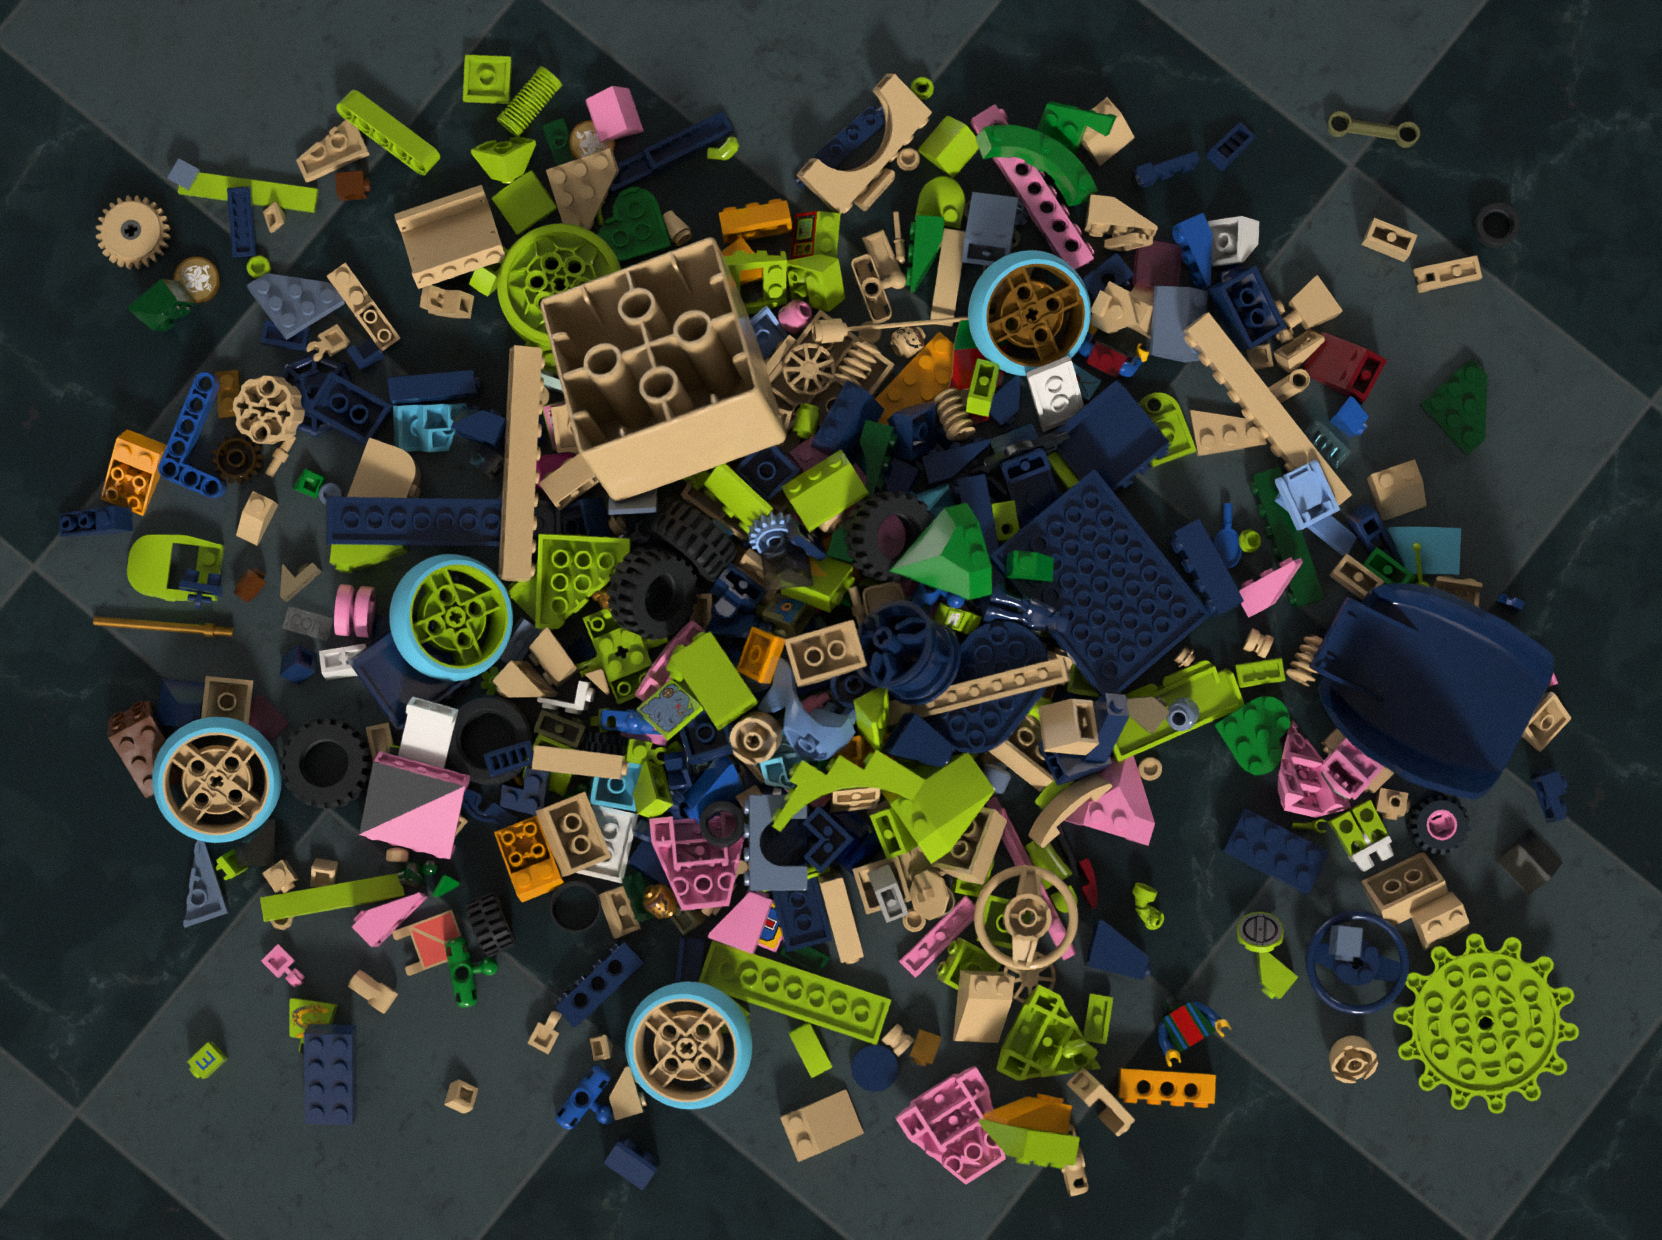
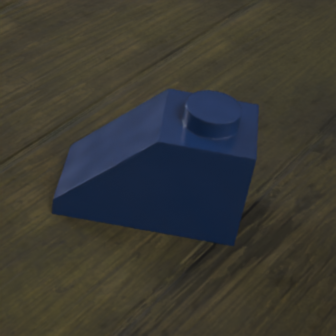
(1006, 403)

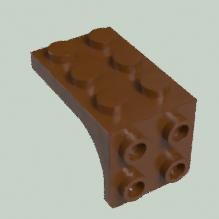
(138, 742)

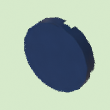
(874, 1068)

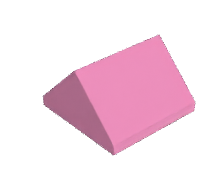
(614, 114)

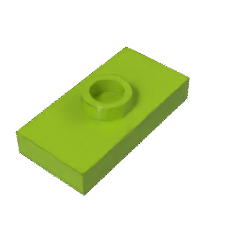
(1260, 672)

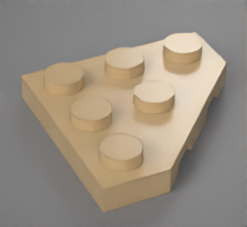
(583, 186)

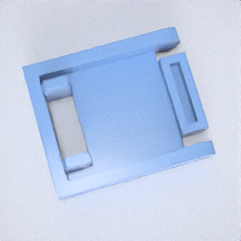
(1305, 489)

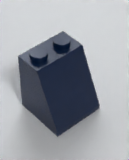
(1115, 953)

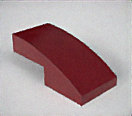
(1090, 889)

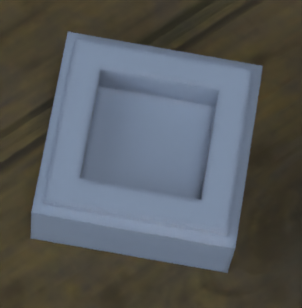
(183, 174)

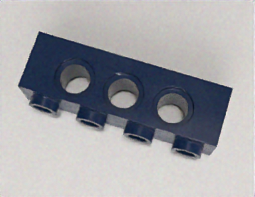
(577, 1014)

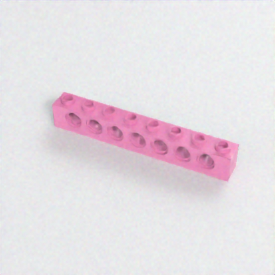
(1044, 221)

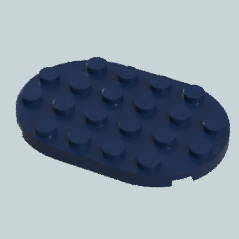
(987, 652)

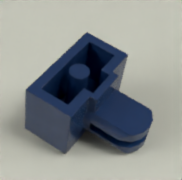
(735, 594)

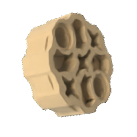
(282, 399)

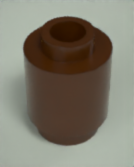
(250, 584)

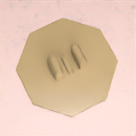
(929, 895)

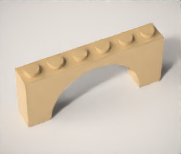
(903, 116)

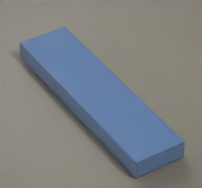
(1328, 529)

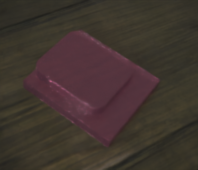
(266, 718)

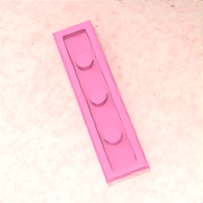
(939, 937)

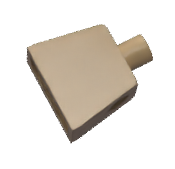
(1312, 306)

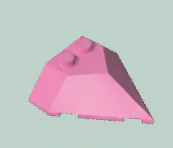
(1301, 782)
(1122, 808)

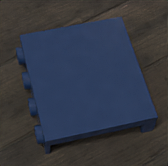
(1112, 438)
(395, 681)

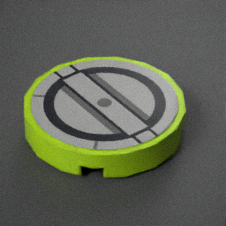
(1260, 932)

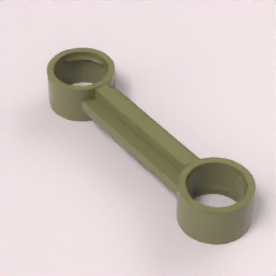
(1373, 129)

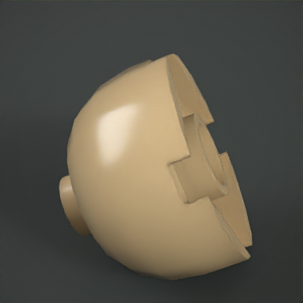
(1352, 1059)

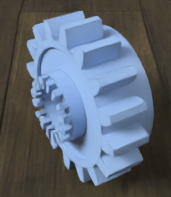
(768, 530)

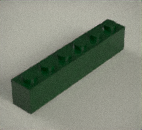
(1286, 540)

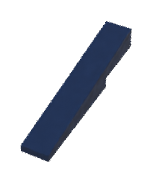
(670, 151)

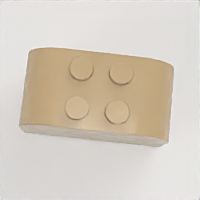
(386, 473)

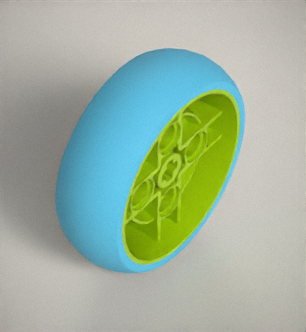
(435, 577)

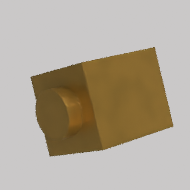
(925, 1047)

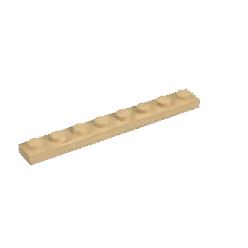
(987, 689)

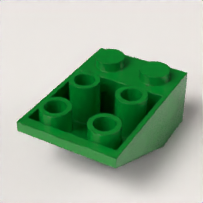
(927, 238)

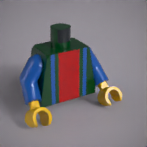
(1186, 1026)

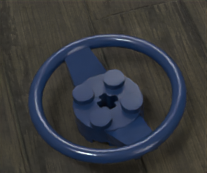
(1371, 964)

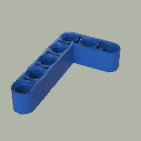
(190, 439)

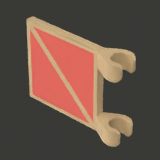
(429, 940)

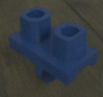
(191, 584)

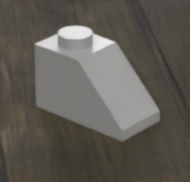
(887, 893)

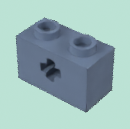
(1345, 942)

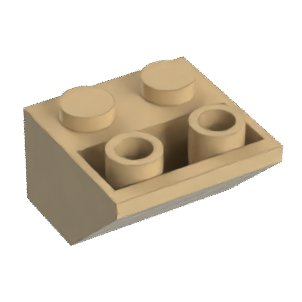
(1068, 727)

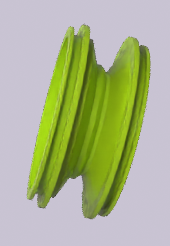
(528, 261)

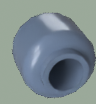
(1182, 714)
(997, 776)

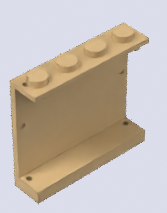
(450, 236)

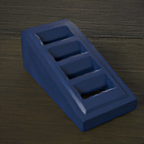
(1222, 158)
(490, 763)

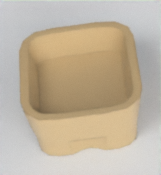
(880, 594)

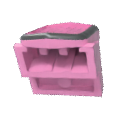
(1349, 770)

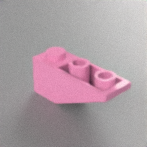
(1269, 588)

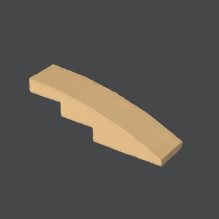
(948, 275)

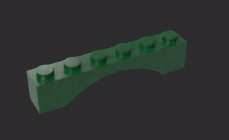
(876, 445)

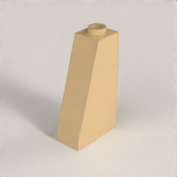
(579, 762)
(840, 916)

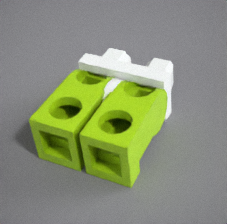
(1364, 837)

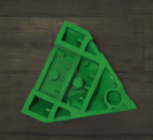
(950, 555)

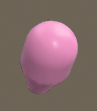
(814, 701)

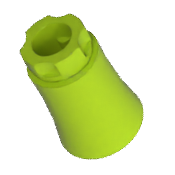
(1049, 860)

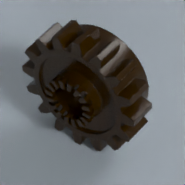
(226, 453)

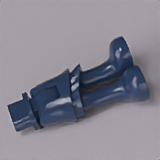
(1034, 614)

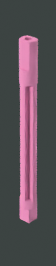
(1020, 857)

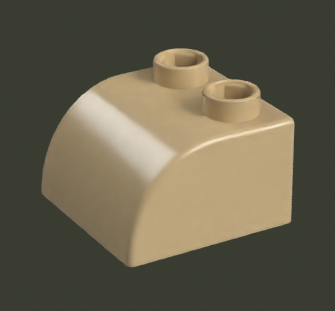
(661, 370)

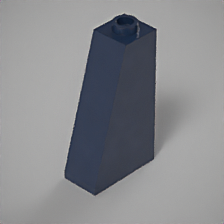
(433, 387)

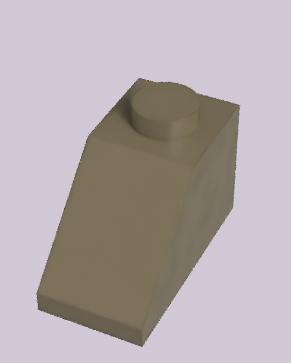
(1147, 711)

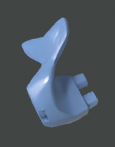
(812, 734)

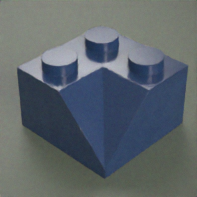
(480, 426)

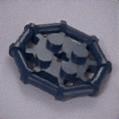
(311, 380)

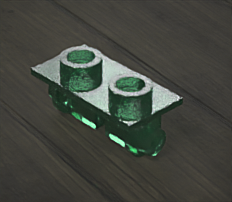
(634, 888)

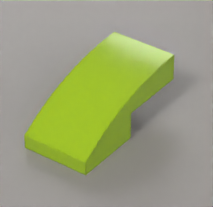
(810, 1050)

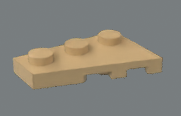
(335, 151)
(1222, 433)

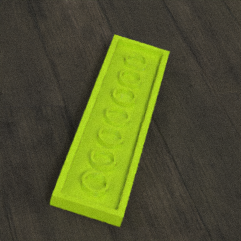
(795, 992)

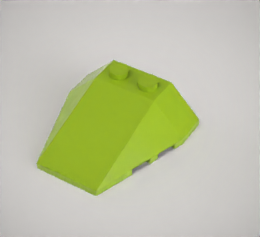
(943, 805)

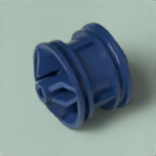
(908, 653)

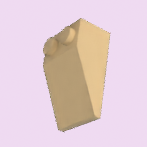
(825, 653)
(553, 658)
(982, 1005)
(821, 1125)

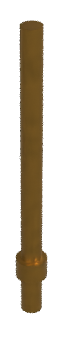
(208, 629)

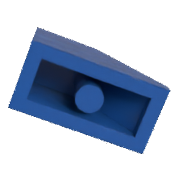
(1350, 418)

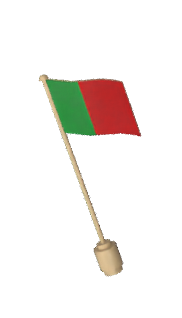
(964, 348)

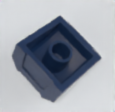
(915, 430)
(704, 741)

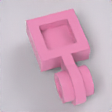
(279, 962)

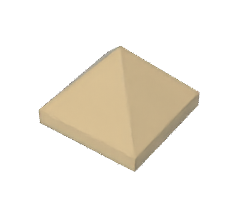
(274, 217)
(601, 1047)

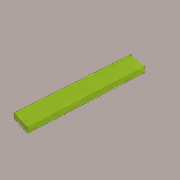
(263, 192)
(331, 897)

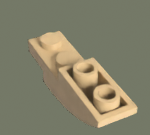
(363, 307)

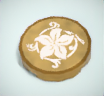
(585, 141)
(198, 278)

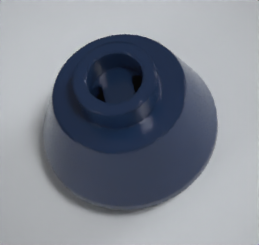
(642, 830)

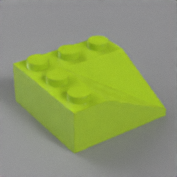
(1033, 1144)

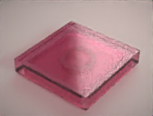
(1157, 265)

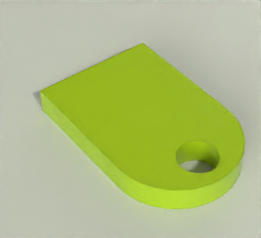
(1173, 426)

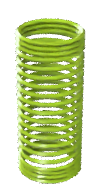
(548, 84)

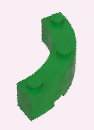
(1043, 154)

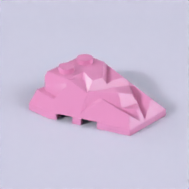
(697, 870)
(948, 1126)

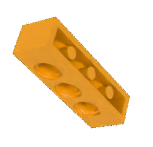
(1203, 1082)

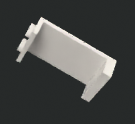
(427, 732)

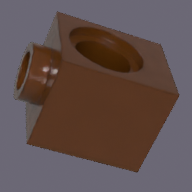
(352, 185)

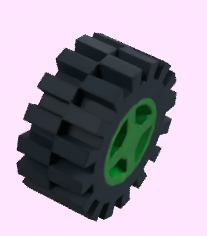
(604, 744)

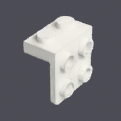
(584, 695)

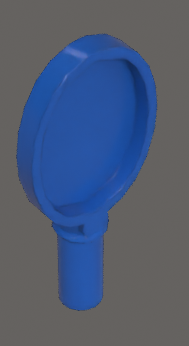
(1227, 540)

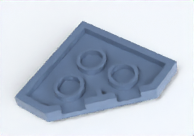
(294, 301)

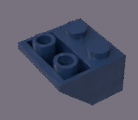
(632, 1163)

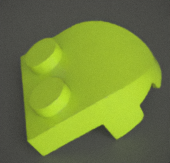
(942, 199)

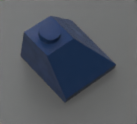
(180, 702)

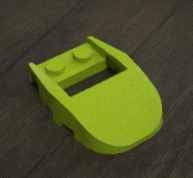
(772, 277)
(151, 561)

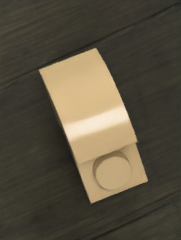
(446, 302)

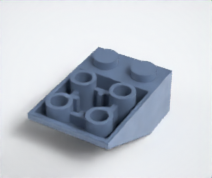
(989, 228)

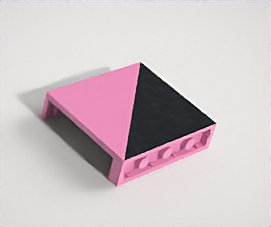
(413, 805)

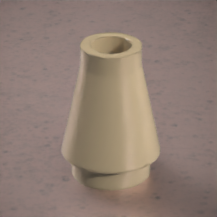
(676, 228)

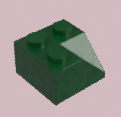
(163, 305)

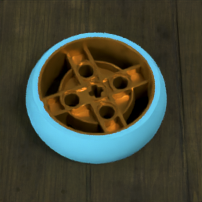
(1012, 272)

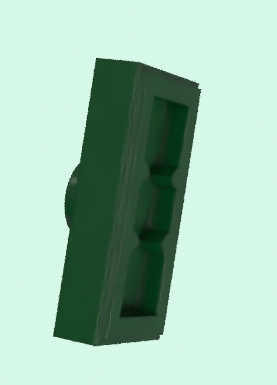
(558, 138)

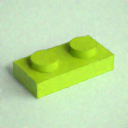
(1097, 1018)

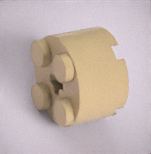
(768, 733)

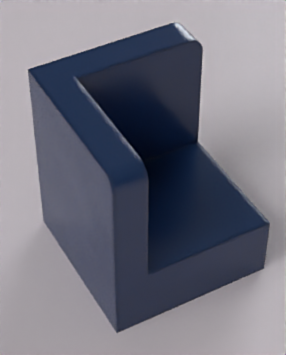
(366, 354)
(298, 664)
(678, 770)

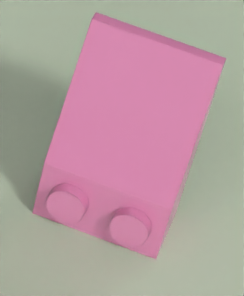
(381, 921)

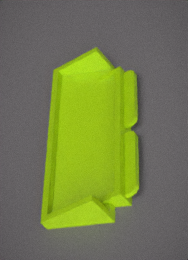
(1211, 690)

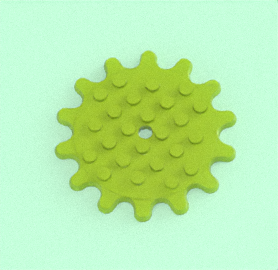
(1492, 1059)

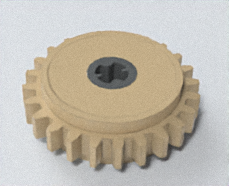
(146, 240)

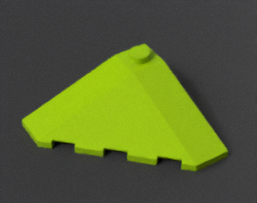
(571, 571)

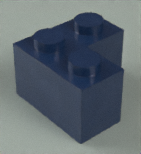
(832, 837)

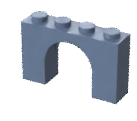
(761, 873)

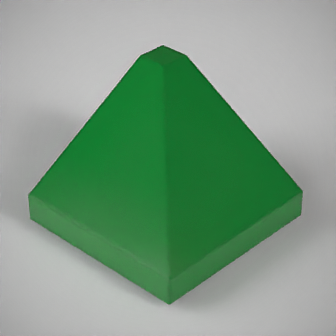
(309, 483)
(445, 885)

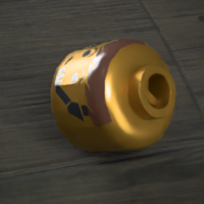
(660, 900)

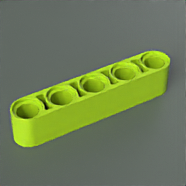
(388, 132)

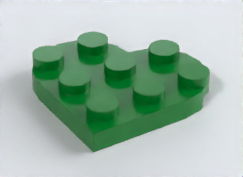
(635, 226)
(1255, 732)

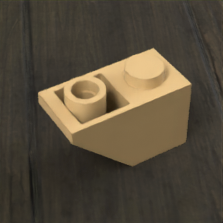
(625, 1096)

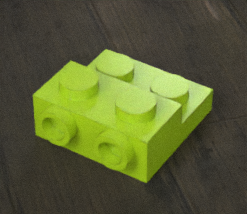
(964, 957)

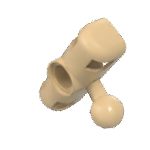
(876, 301)
(1075, 1172)

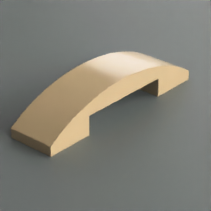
(1065, 804)

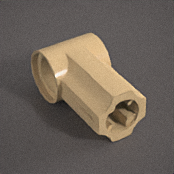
(1286, 388)
(378, 994)

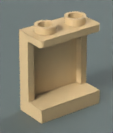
(1089, 1090)

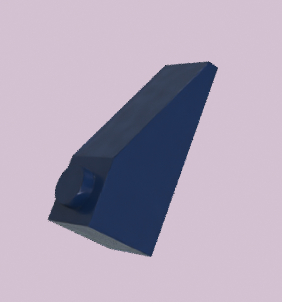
(1371, 531)

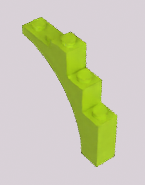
(811, 783)

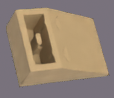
(1114, 218)

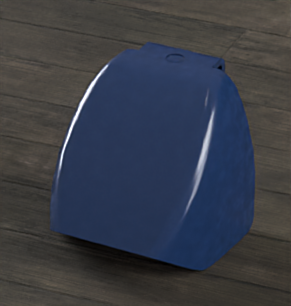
(1449, 682)

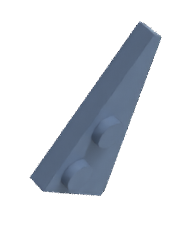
(205, 893)

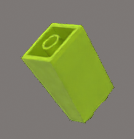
(713, 679)

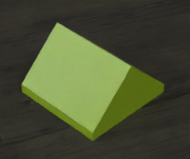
(950, 146)
(873, 716)

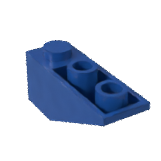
(1196, 245)

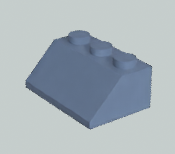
(1172, 313)

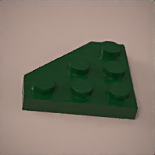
(1461, 406)

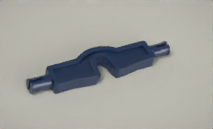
(493, 813)

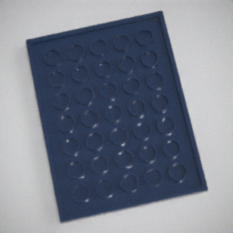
(1111, 582)

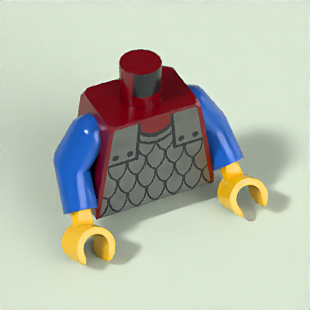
(1110, 359)

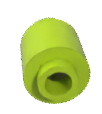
(806, 421)

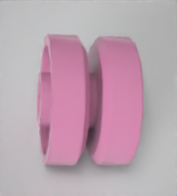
(354, 610)

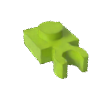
(640, 751)

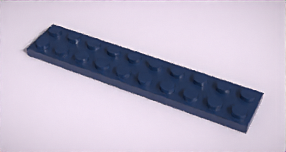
(425, 521)
(797, 911)

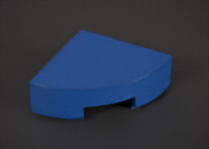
(1515, 605)

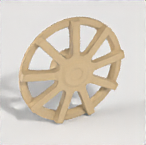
(809, 369)
(1031, 977)

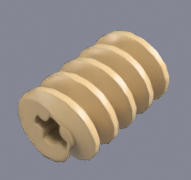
(858, 362)
(953, 415)
(1301, 670)

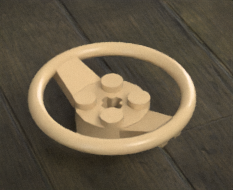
(1026, 935)

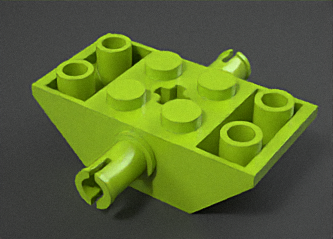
(622, 674)

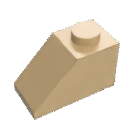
(256, 518)

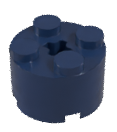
(844, 694)

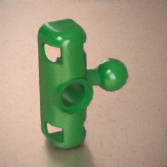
(464, 985)

